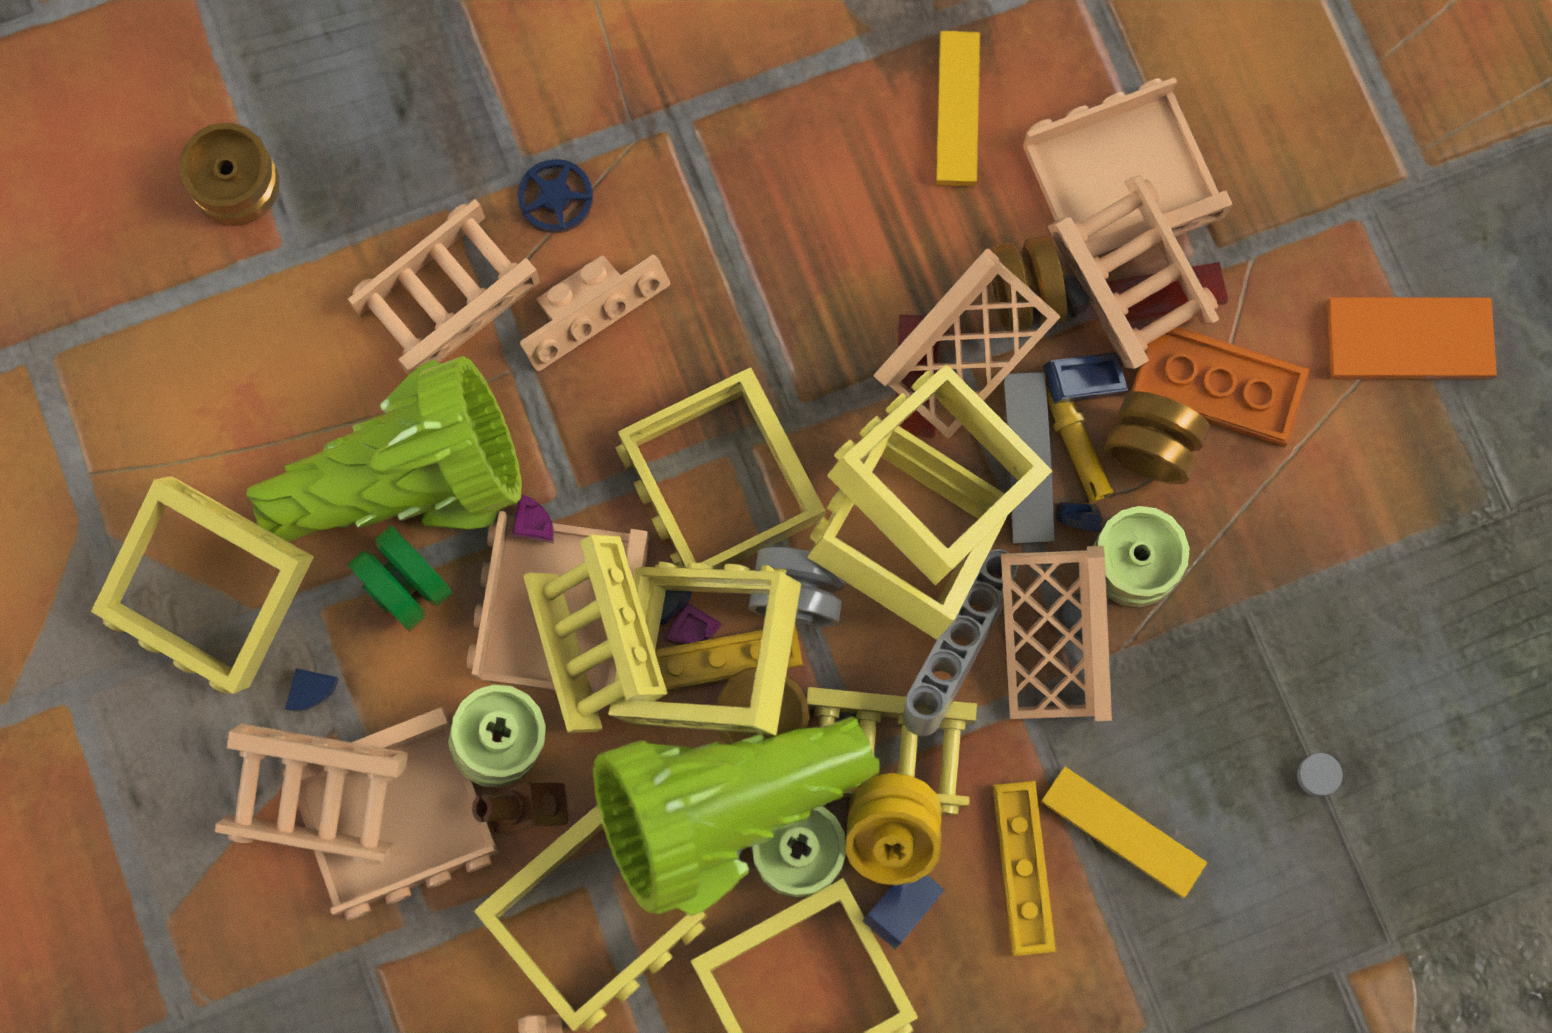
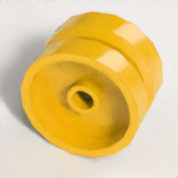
(893, 829)

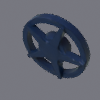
(555, 195)

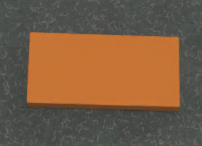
(1411, 338)
(1225, 383)

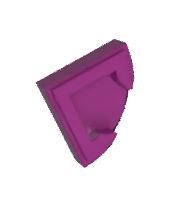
(532, 521)
(692, 626)

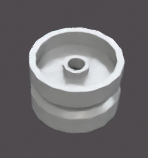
(816, 602)

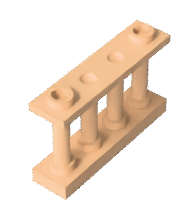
(1092, 272)
(482, 303)
(338, 760)

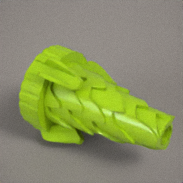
(430, 453)
(688, 810)

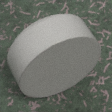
(1319, 774)

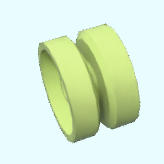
(1155, 539)
(500, 711)
(811, 872)

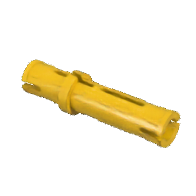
(1070, 425)

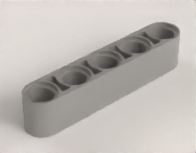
(954, 658)

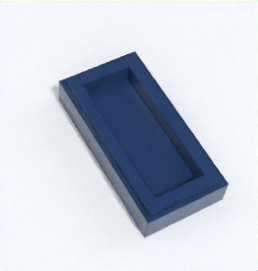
(1085, 378)
(902, 909)

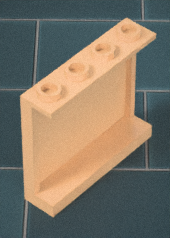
(1096, 149)
(508, 635)
(423, 814)

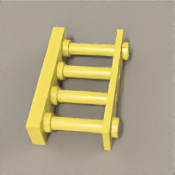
(624, 625)
(870, 709)

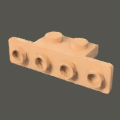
(589, 304)

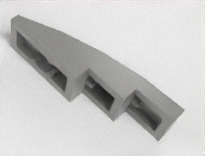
(1028, 417)

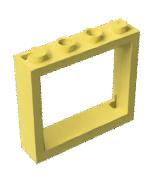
(738, 385)
(946, 479)
(893, 516)
(233, 527)
(773, 654)
(530, 876)
(787, 919)

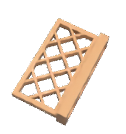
(948, 312)
(1094, 634)

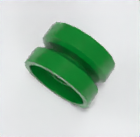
(399, 578)

